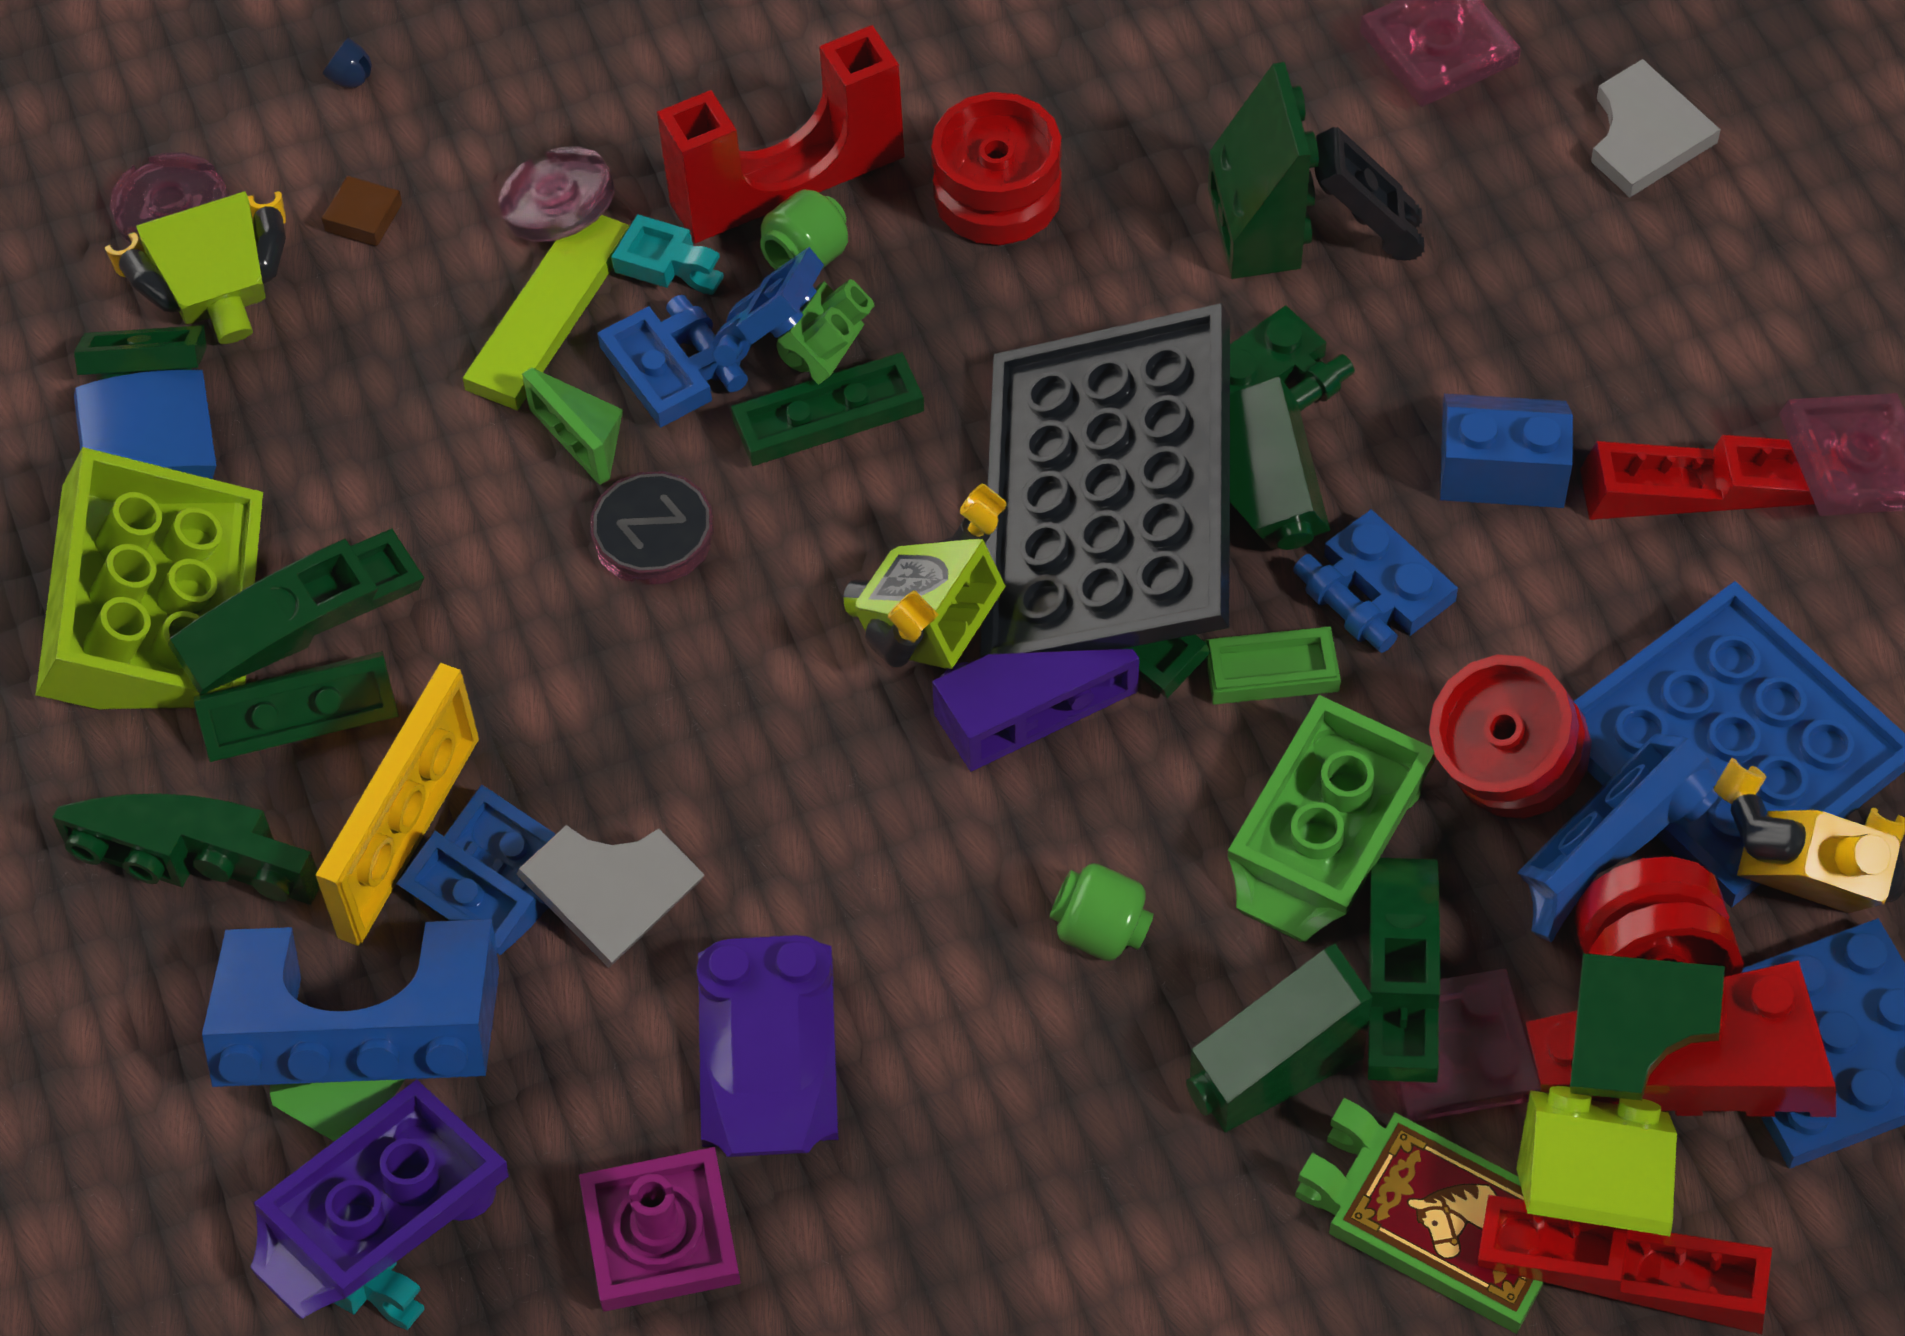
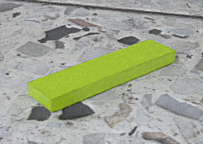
(544, 312)

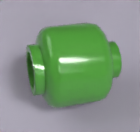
(804, 222)
(1101, 912)

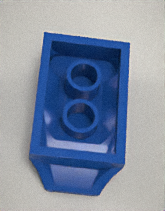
(1653, 788)

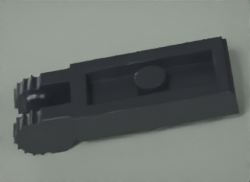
(1369, 193)

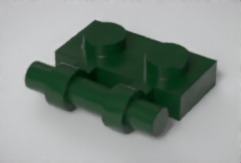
(1288, 350)

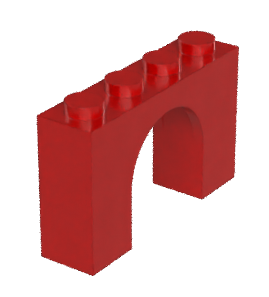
(847, 136)

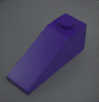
(1022, 697)

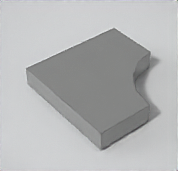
(1649, 129)
(610, 890)

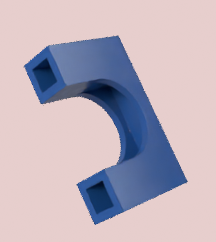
(428, 1030)

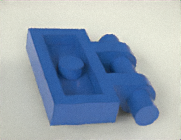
(769, 308)
(657, 367)
(1387, 571)

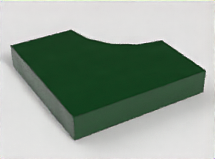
(1636, 1016)

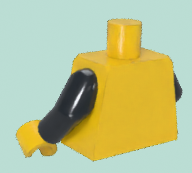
(1813, 850)

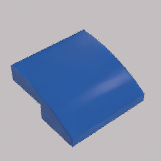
(149, 419)
(476, 866)

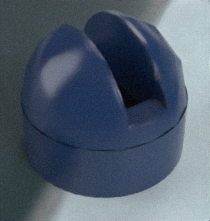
(349, 65)

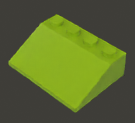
(133, 567)

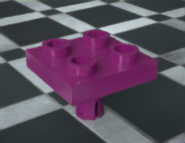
(659, 1229)

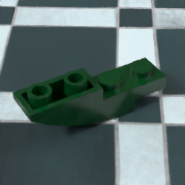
(292, 607)
(173, 833)
(1404, 970)

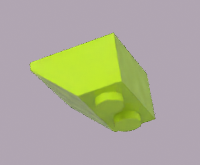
(1598, 1161)

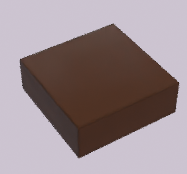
(362, 210)

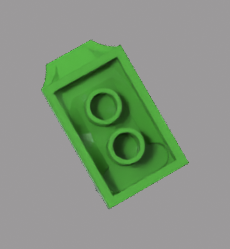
(1325, 819)

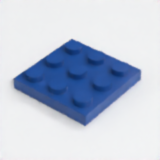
(1860, 1013)

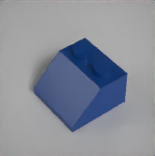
(1506, 450)

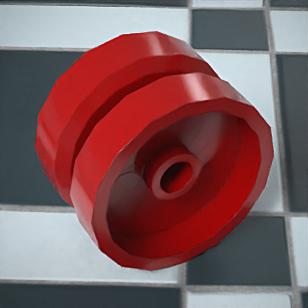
(997, 168)
(1510, 736)
(1658, 913)

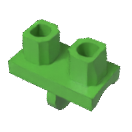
(826, 329)

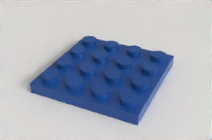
(1749, 694)

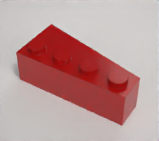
(1762, 1064)

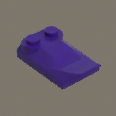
(767, 1045)
(371, 1200)

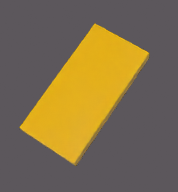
(398, 805)

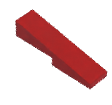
(1667, 480)
(1668, 1273)

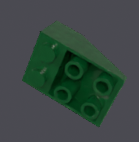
(1264, 179)

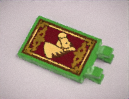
(1418, 1209)

